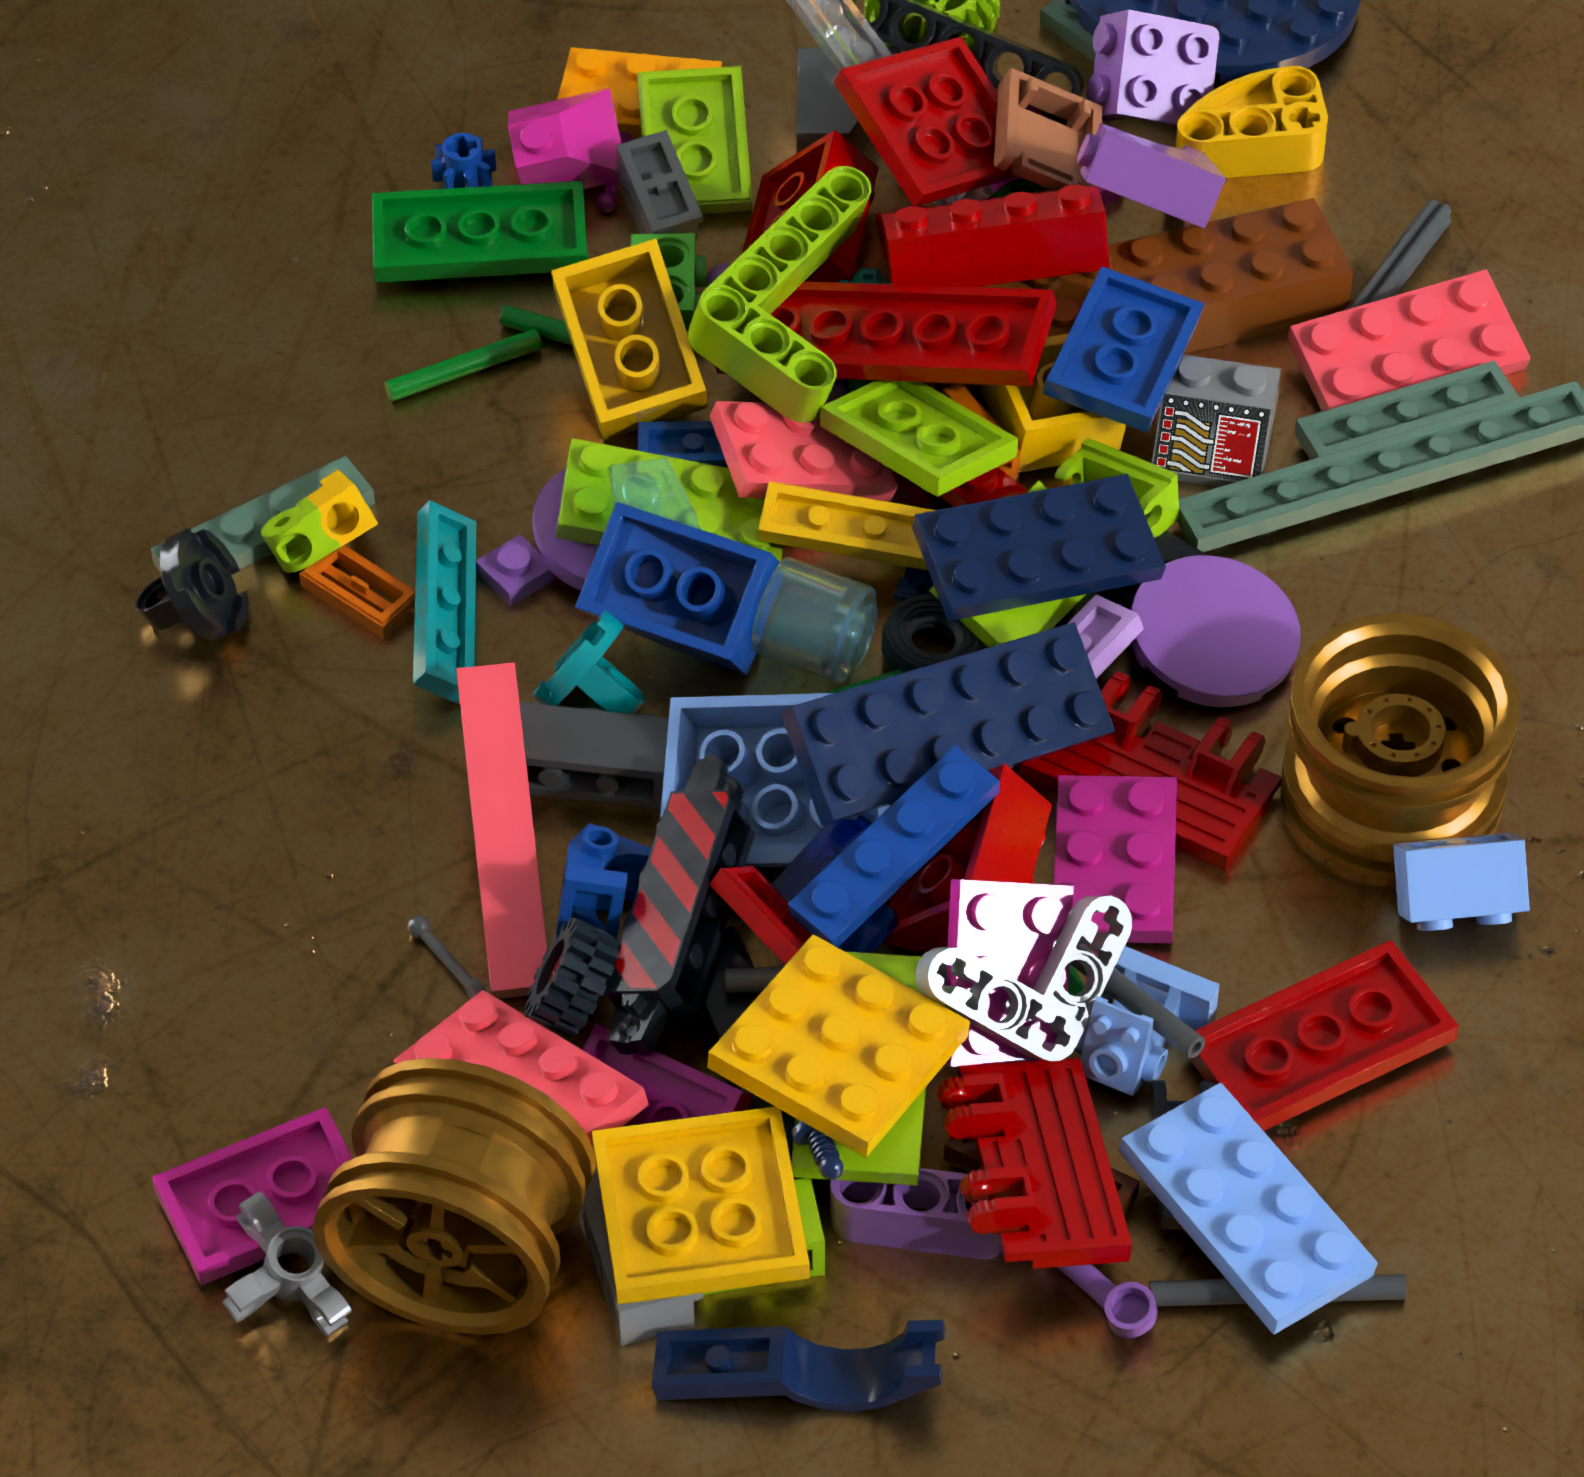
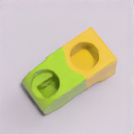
(318, 524)

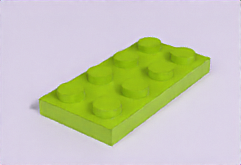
(710, 489)

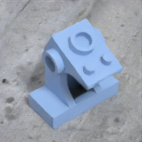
(1122, 1046)

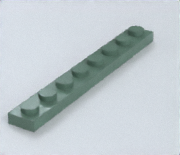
(1383, 467)

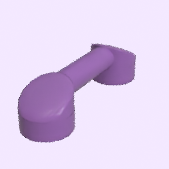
(1128, 1306)

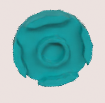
(591, 672)

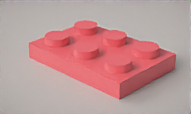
(769, 447)

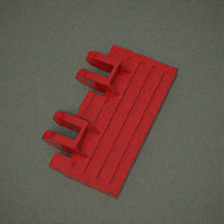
(1212, 801)
(1040, 1162)

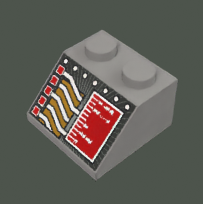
(1217, 421)

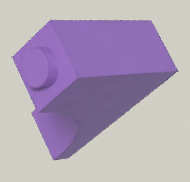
(1154, 174)

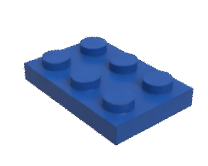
(1123, 349)

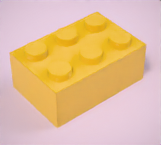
(629, 338)

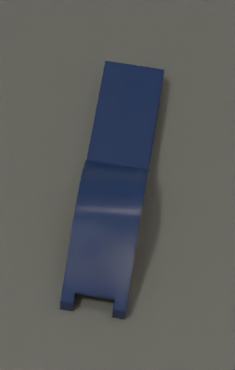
(781, 1363)

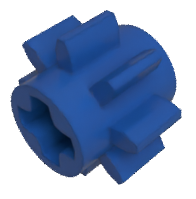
(463, 162)

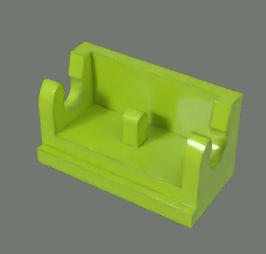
(1153, 485)

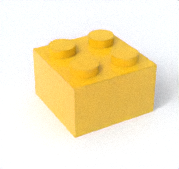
(1047, 427)

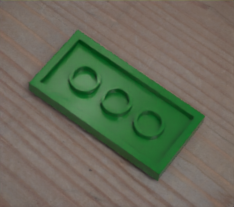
(478, 231)

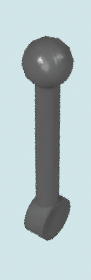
(419, 928)

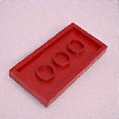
(1325, 1035)

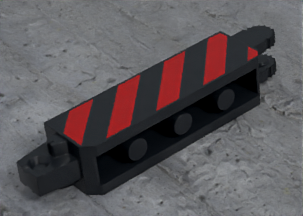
(676, 914)

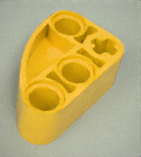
(1260, 124)

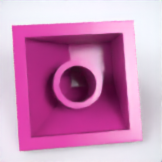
(566, 140)

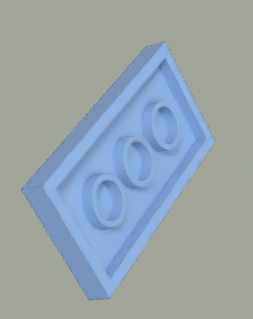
(1247, 1208)

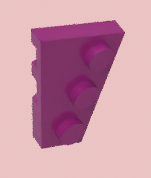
(670, 1086)

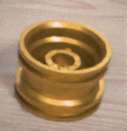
(1419, 745)
(455, 1196)

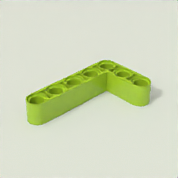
(734, 312)

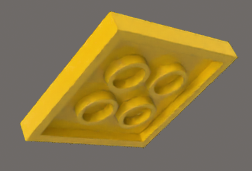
(838, 1045)
(700, 1205)

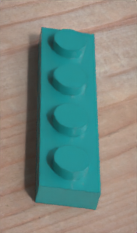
(444, 599)

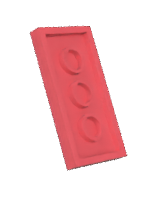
(1407, 340)
(508, 1041)

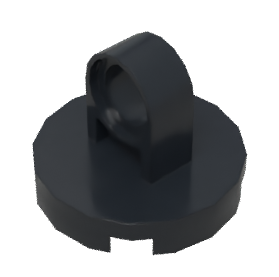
(195, 587)

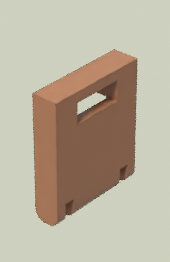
(1034, 144)

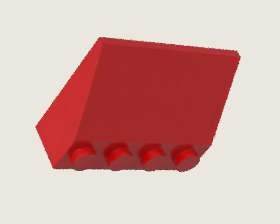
(996, 238)

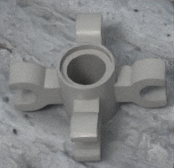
(253, 1290)

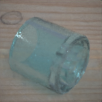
(815, 620)

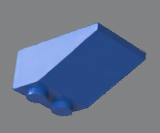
(678, 586)

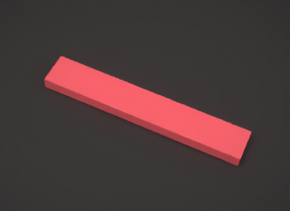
(502, 827)

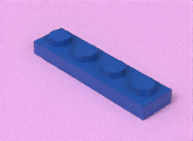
(894, 847)

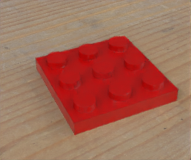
(928, 118)

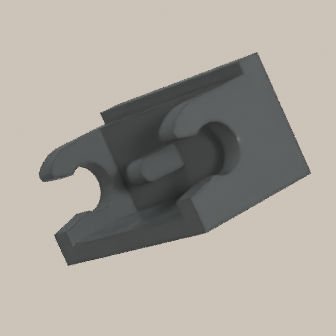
(657, 186)

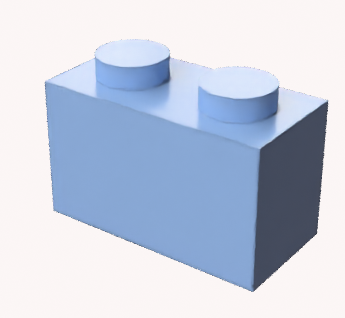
(1461, 880)

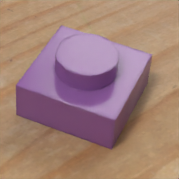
(514, 570)

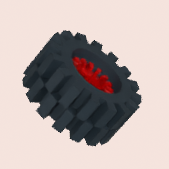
(572, 977)

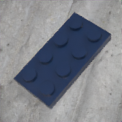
(1038, 547)

